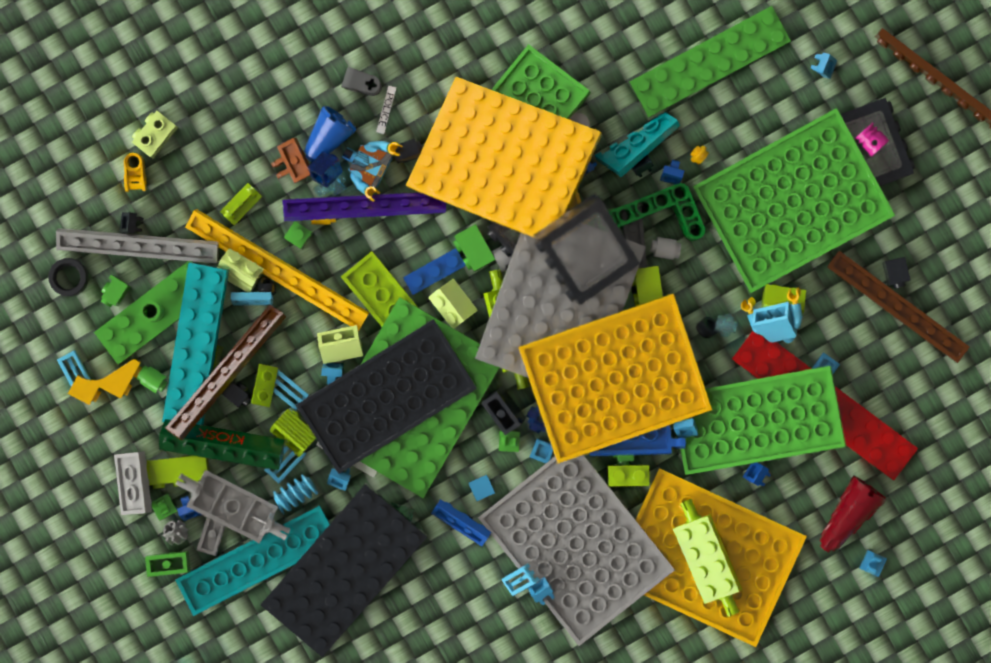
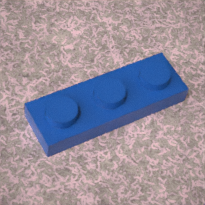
(434, 271)
(461, 522)

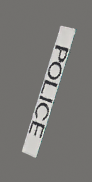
(386, 109)

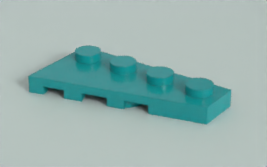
(629, 152)

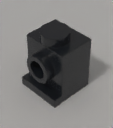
(237, 394)

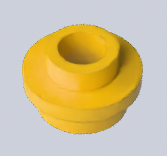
(699, 154)

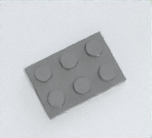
(133, 483)

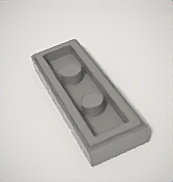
(211, 537)

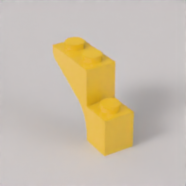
(115, 383)

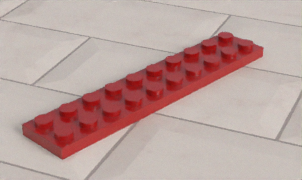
(861, 429)

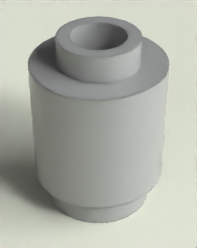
(665, 248)

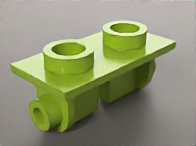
(241, 204)
(264, 385)

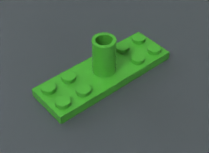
(134, 326)

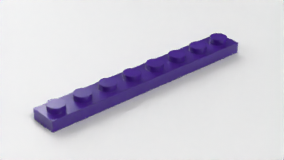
(360, 206)

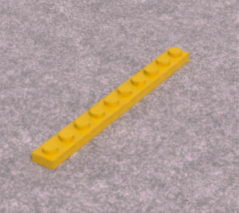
(279, 270)

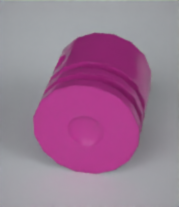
(868, 135)

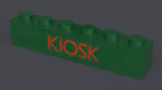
(225, 446)

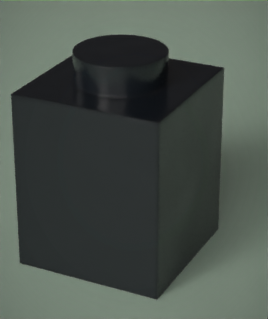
(896, 272)

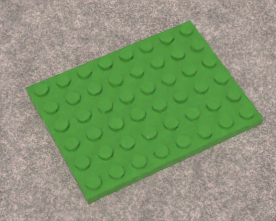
(794, 200)
(420, 453)

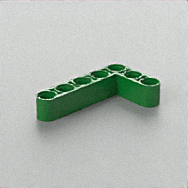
(670, 201)

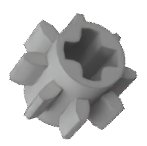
(175, 532)

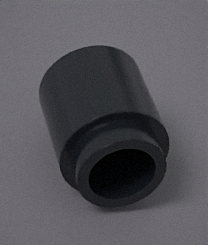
(409, 151)

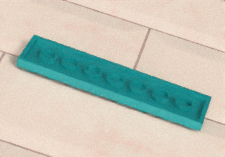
(196, 335)
(251, 562)

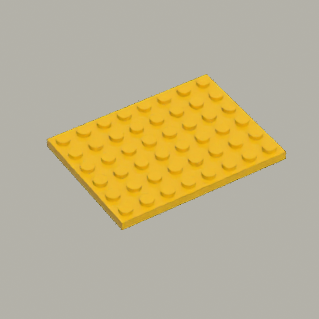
(503, 158)
(615, 378)
(757, 548)

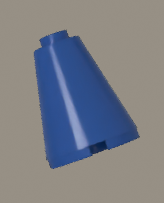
(328, 133)

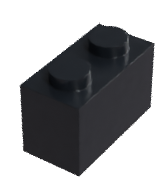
(503, 410)

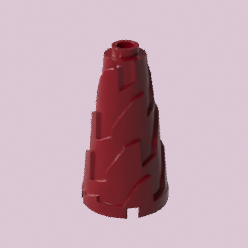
(856, 506)

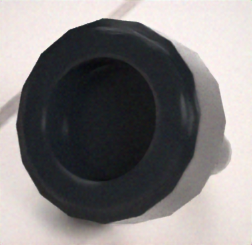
(268, 287)
(706, 327)

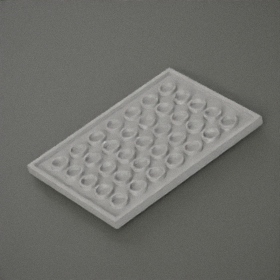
(536, 306)
(580, 540)

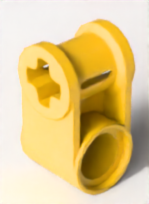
(134, 174)

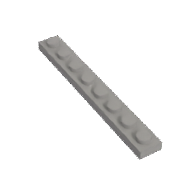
(137, 245)

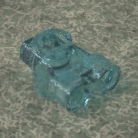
(335, 188)
(725, 325)

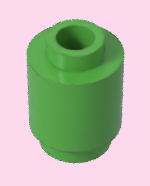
(152, 379)

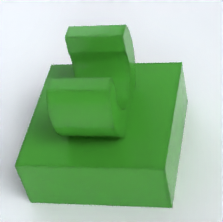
(509, 442)
(164, 506)

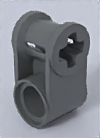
(357, 82)

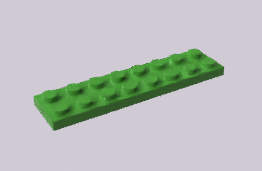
(710, 61)

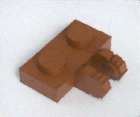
(294, 160)

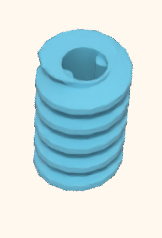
(294, 493)

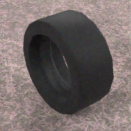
(84, 277)

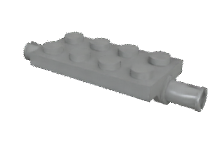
(232, 506)

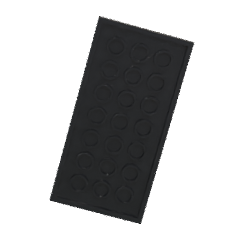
(386, 396)
(344, 570)

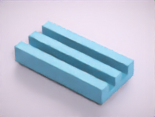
(251, 298)
(71, 364)
(283, 397)
(273, 474)
(528, 574)

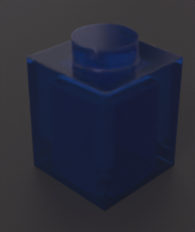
(325, 169)

